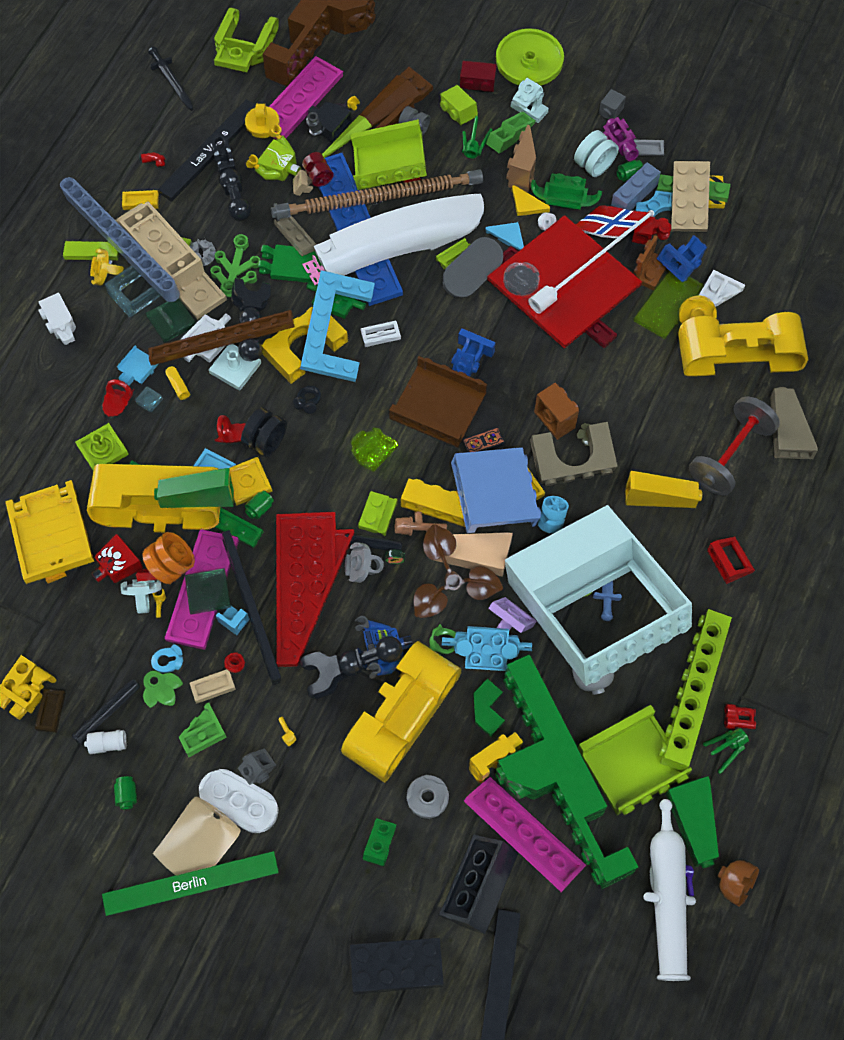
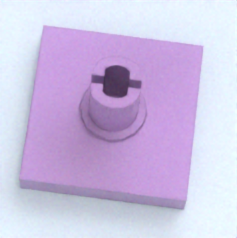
(511, 615)

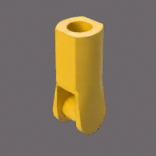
(177, 383)

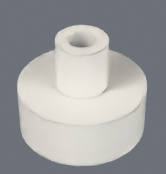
(546, 220)

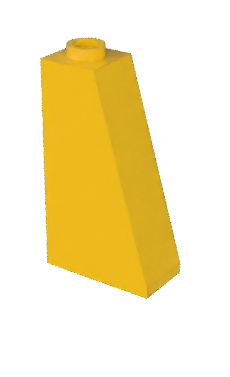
(661, 491)

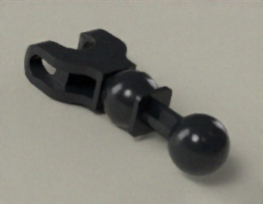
(230, 179)
(250, 305)
(350, 663)

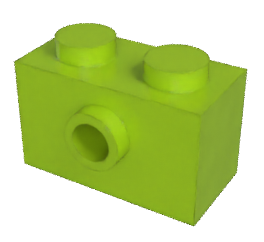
(458, 105)

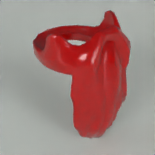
(115, 399)
(231, 432)

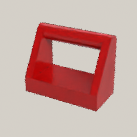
(722, 562)

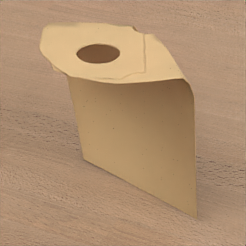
(197, 839)

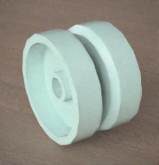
(596, 153)

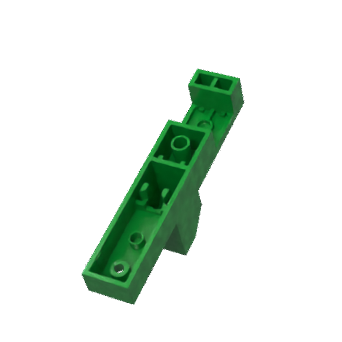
(557, 767)

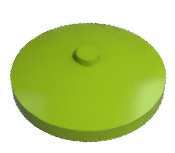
(529, 55)

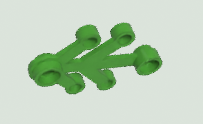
(235, 269)

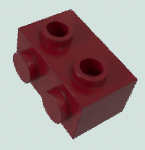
(478, 76)

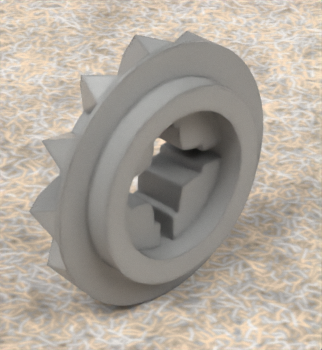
(207, 247)

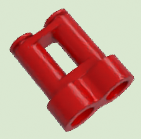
(732, 717)

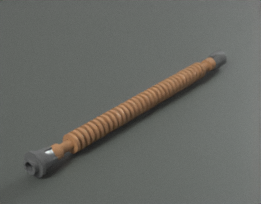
(373, 195)

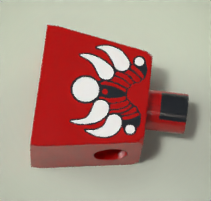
(115, 561)

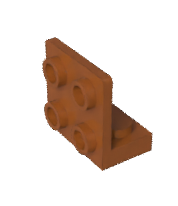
(648, 267)

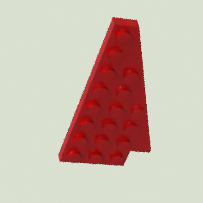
(306, 567)

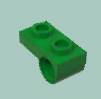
(379, 842)

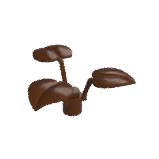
(481, 581)

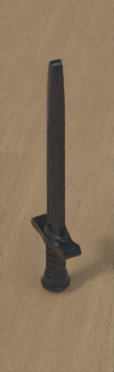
(162, 64)

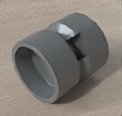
(410, 114)

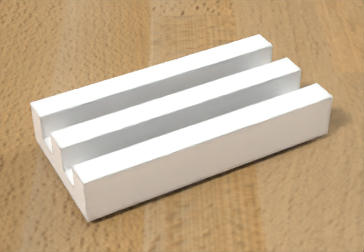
(381, 336)

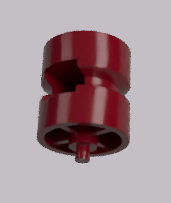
(317, 169)

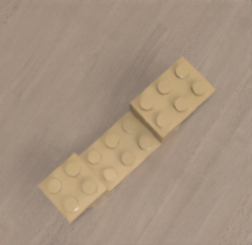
(174, 256)

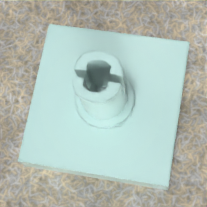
(233, 368)

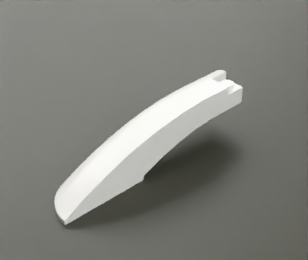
(400, 232)

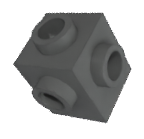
(256, 766)

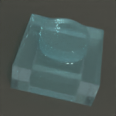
(149, 399)

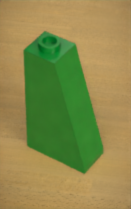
(196, 490)
(695, 818)

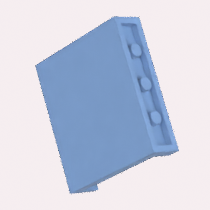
(495, 488)

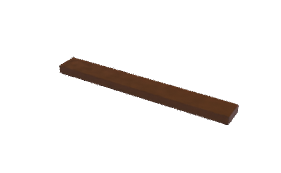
(221, 337)

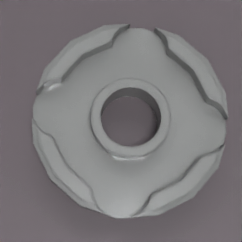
(432, 808)

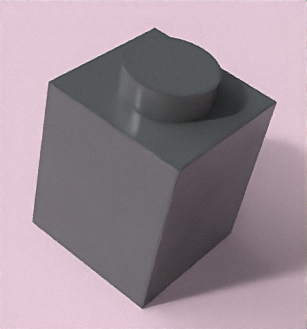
(612, 104)

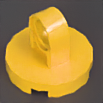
(261, 120)
(100, 267)
(695, 307)

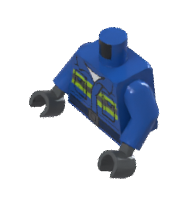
(373, 633)

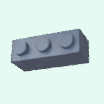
(636, 187)

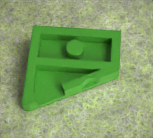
(202, 732)

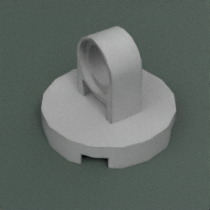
(359, 562)

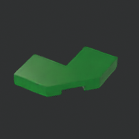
(485, 717)

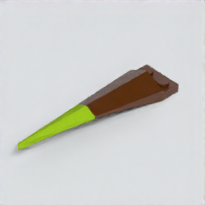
(393, 95)

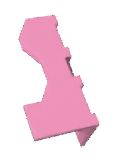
(313, 270)

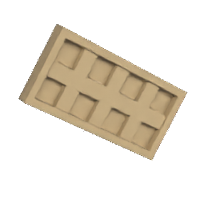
(690, 196)

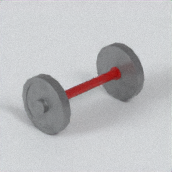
(755, 417)

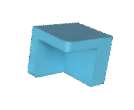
(233, 619)

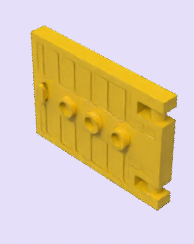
(49, 532)

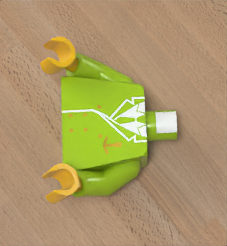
(276, 160)

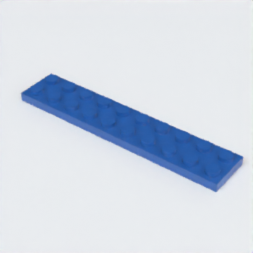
(380, 273)

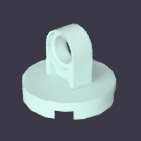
(141, 591)

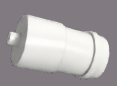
(106, 741)

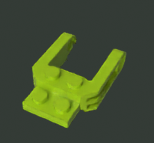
(238, 53)

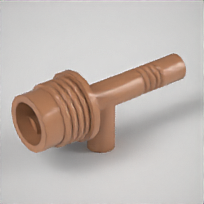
(406, 525)

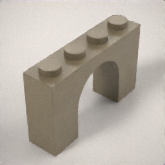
(552, 469)

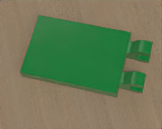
(286, 263)

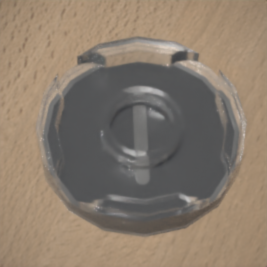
(521, 278)

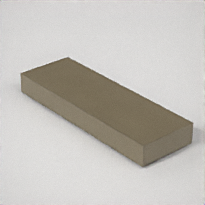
(295, 235)

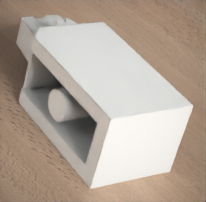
(58, 318)

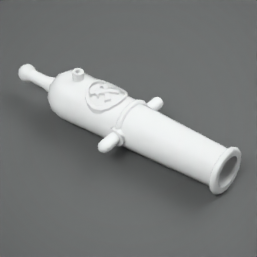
(669, 898)

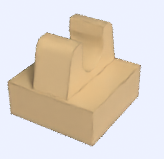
(301, 183)

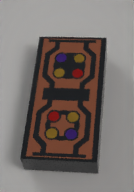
(484, 441)

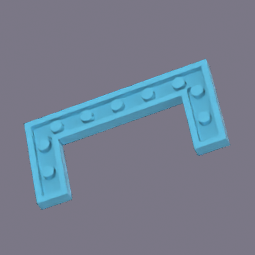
(313, 357)

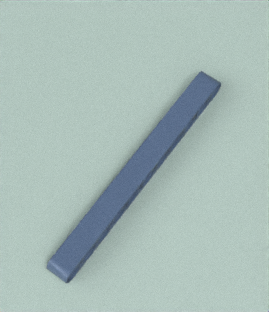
(120, 240)

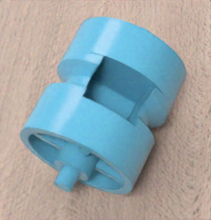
(553, 513)

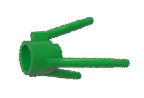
(471, 148)
(735, 739)

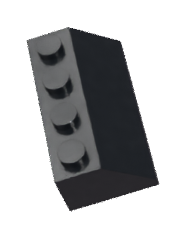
(479, 883)

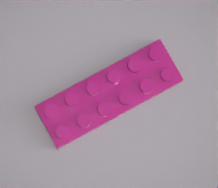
(304, 92)
(195, 628)
(525, 833)

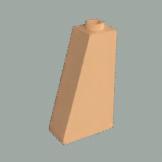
(481, 550)

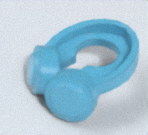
(175, 651)

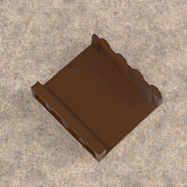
(439, 401)

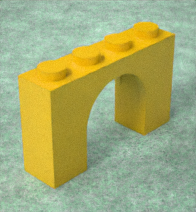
(278, 347)

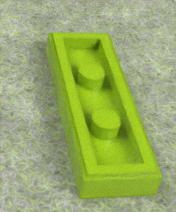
(86, 250)

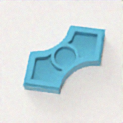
(659, 202)

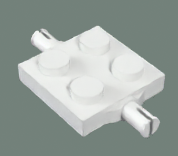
(206, 325)

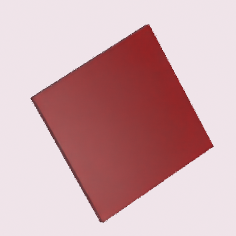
(586, 296)

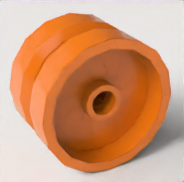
(168, 558)

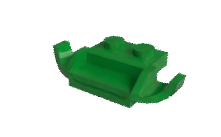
(565, 192)

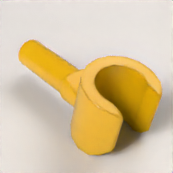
(159, 599)
(289, 737)

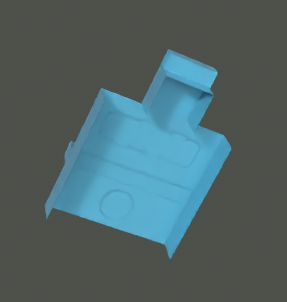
(135, 367)

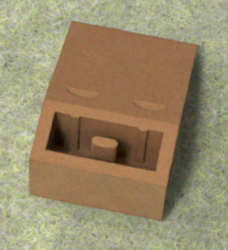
(523, 163)

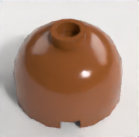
(737, 880)

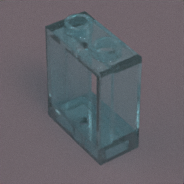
(121, 281)

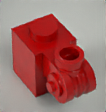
(650, 227)

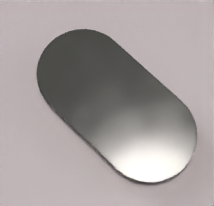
(472, 267)

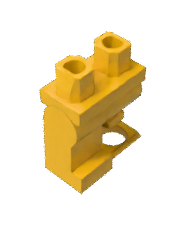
(16, 687)
(489, 756)

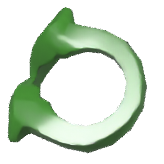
(441, 631)

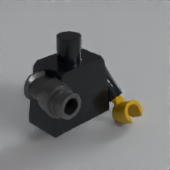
(331, 118)

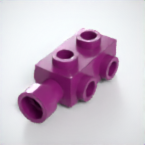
(617, 132)

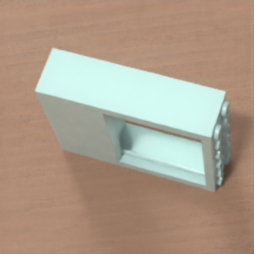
(580, 562)

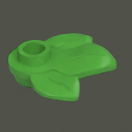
(163, 690)

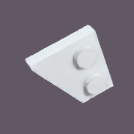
(721, 288)

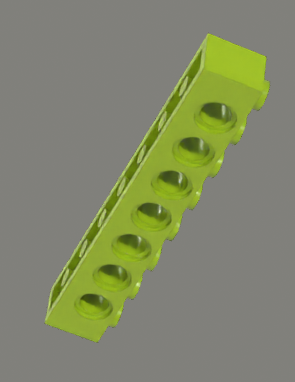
(718, 625)

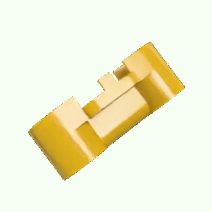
(774, 340)
(127, 493)
(383, 741)

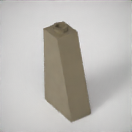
(793, 436)

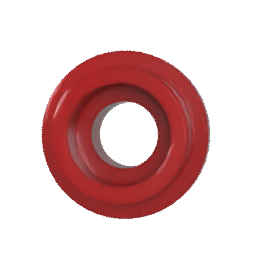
(234, 658)

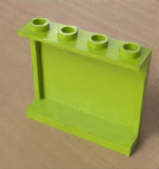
(388, 154)
(628, 761)

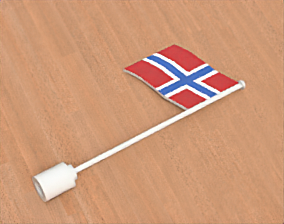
(602, 222)

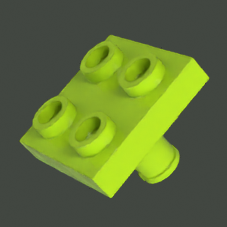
(102, 447)

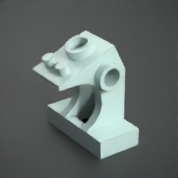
(530, 94)

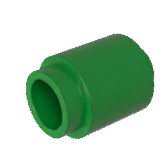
(628, 169)
(258, 505)
(125, 792)

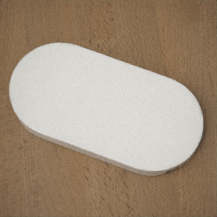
(242, 803)

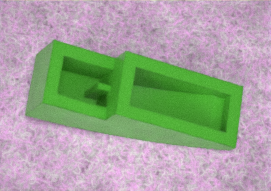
(509, 132)

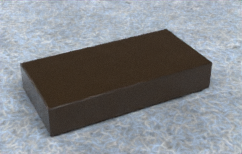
(50, 710)

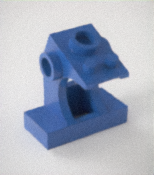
(688, 256)
(474, 347)

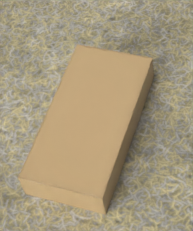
(212, 686)

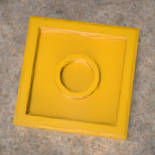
(248, 480)

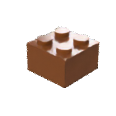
(556, 410)

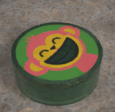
(395, 556)

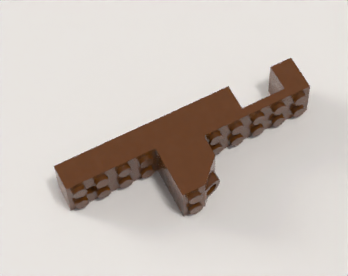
(308, 27)

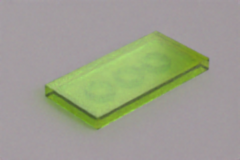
(663, 306)

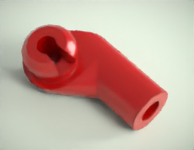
(151, 157)

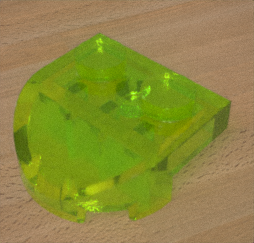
(372, 448)

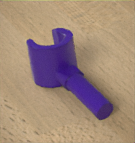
(689, 874)

